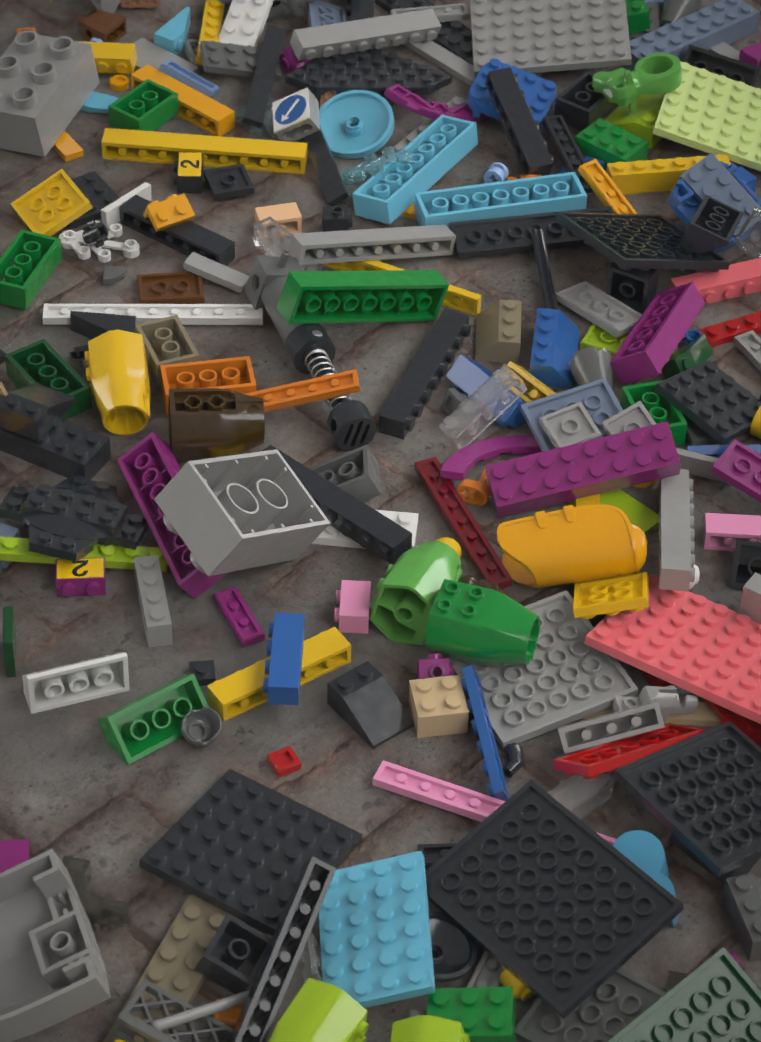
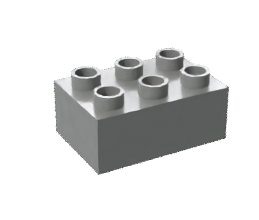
(42, 89)
(241, 511)

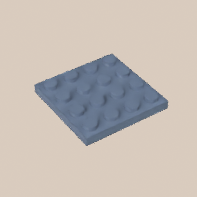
(595, 396)

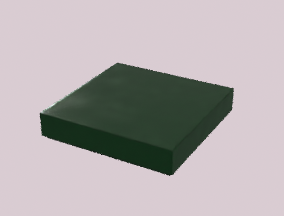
(9, 641)

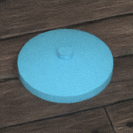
(356, 123)

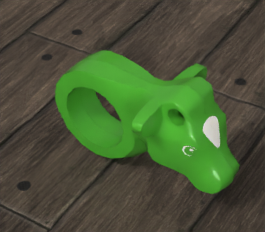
(626, 86)

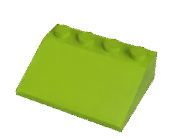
(642, 121)

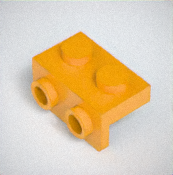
(169, 212)

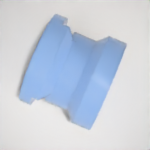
(496, 173)

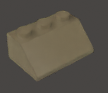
(499, 332)

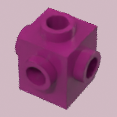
(290, 62)
(433, 660)

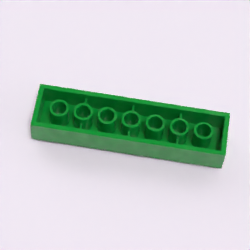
(361, 296)

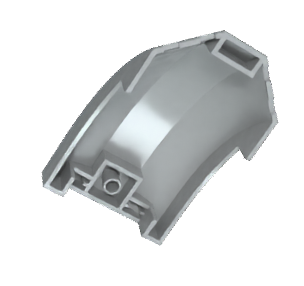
(46, 949)

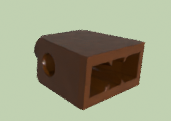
(103, 26)

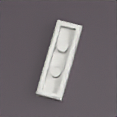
(111, 213)

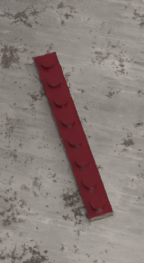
(462, 523)

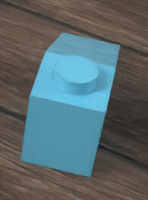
(174, 33)

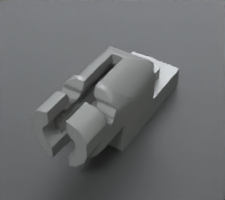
(669, 699)

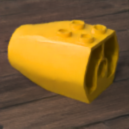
(120, 380)

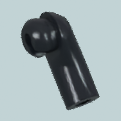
(517, 760)

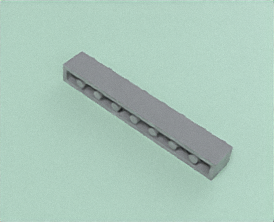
(365, 34)
(372, 244)
(676, 532)

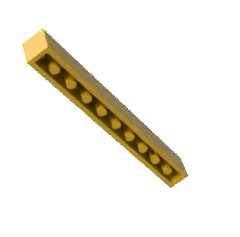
(217, 150)

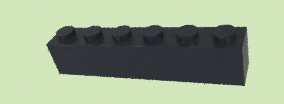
(519, 122)
(183, 237)

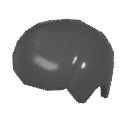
(201, 726)

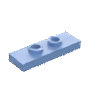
(189, 78)

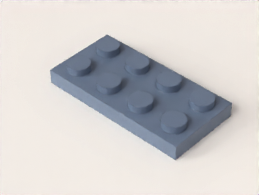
(324, 13)
(713, 179)

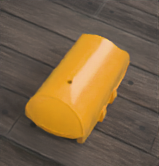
(571, 546)

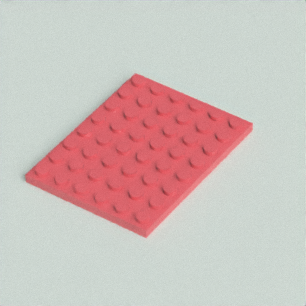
(690, 646)

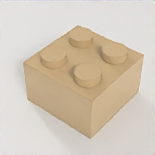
(438, 706)

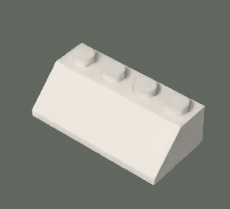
(76, 682)

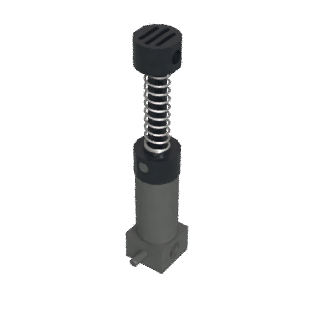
(308, 349)

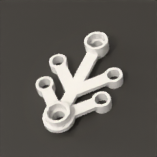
(73, 241)

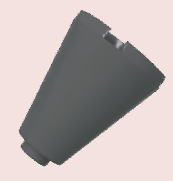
(678, 9)
(591, 365)

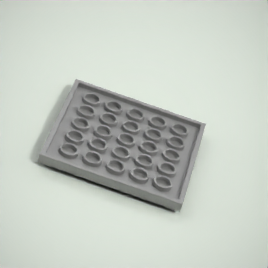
(557, 685)

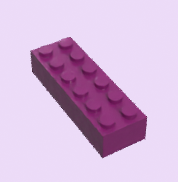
(657, 333)

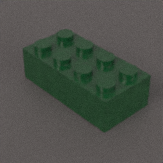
(44, 366)

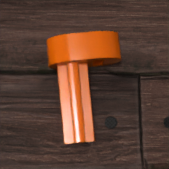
(478, 490)

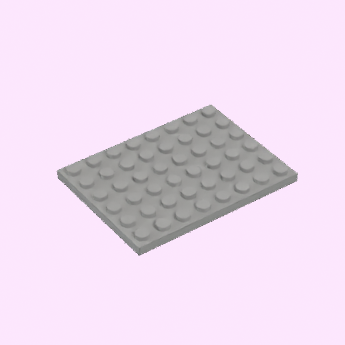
(550, 34)

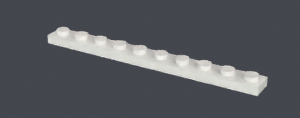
(188, 313)

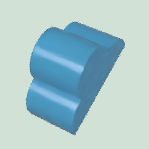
(649, 856)

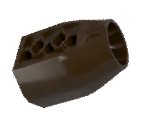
(213, 423)

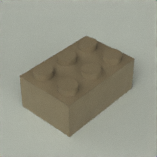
(166, 344)

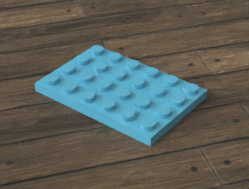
(378, 931)

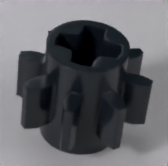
(95, 234)

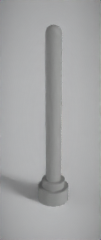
(201, 1011)

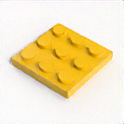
(51, 204)
(611, 595)

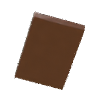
(170, 288)

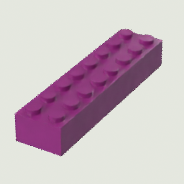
(583, 469)
(148, 470)

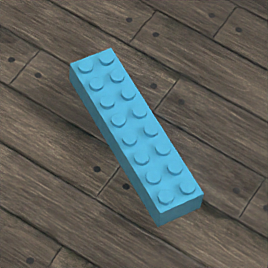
(432, 156)
(500, 199)

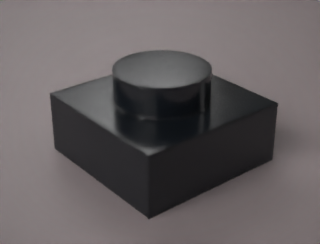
(203, 671)

